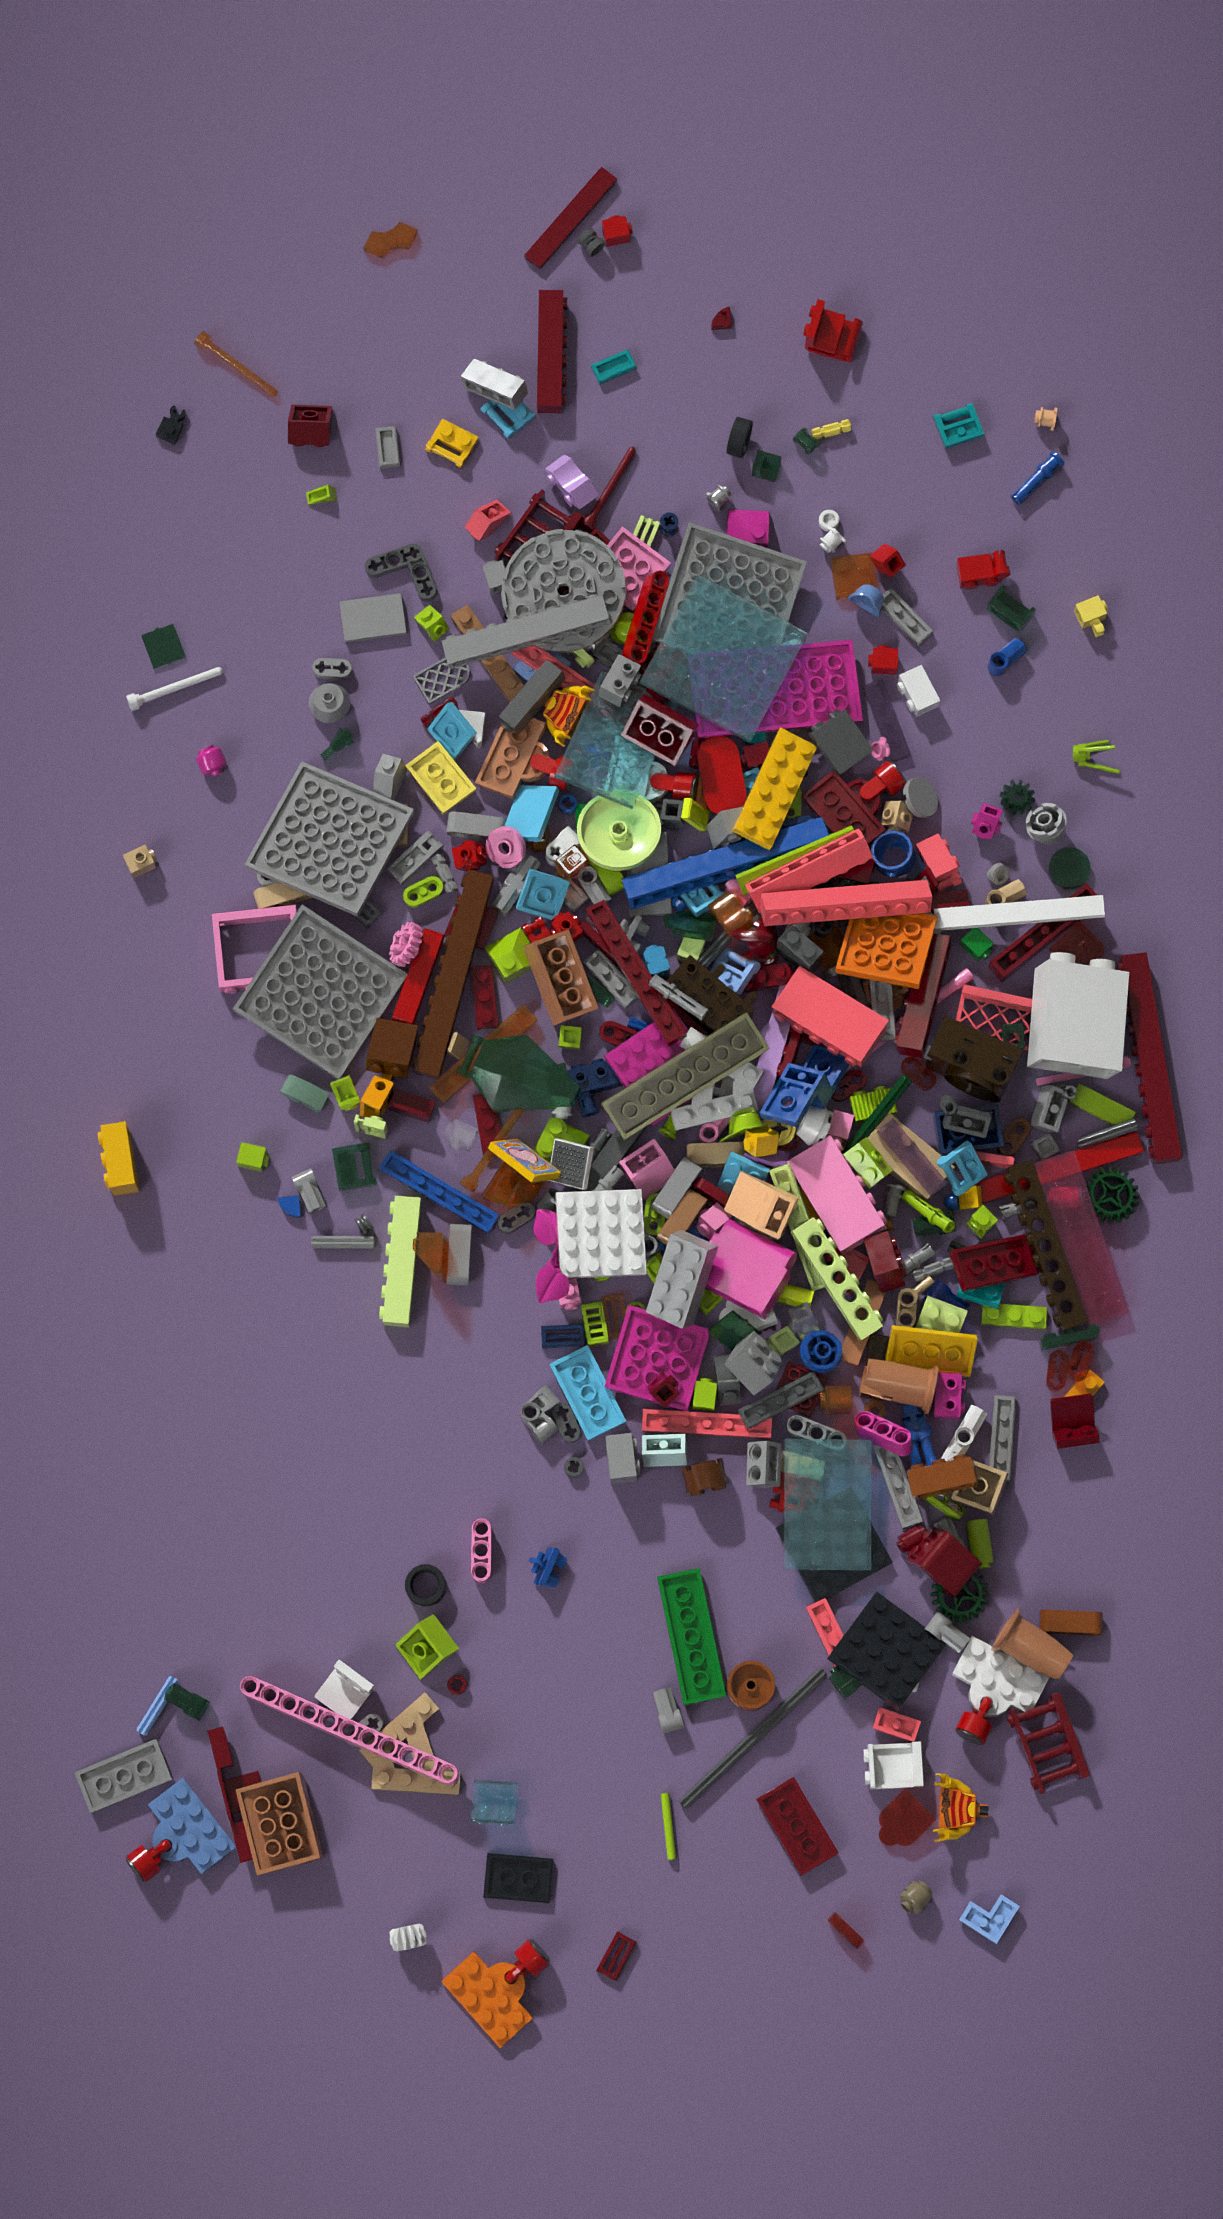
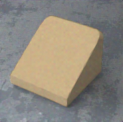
(458, 1046)

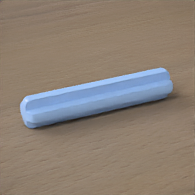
(156, 1708)

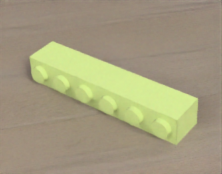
(401, 1262)

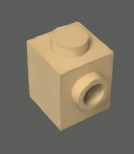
(140, 861)

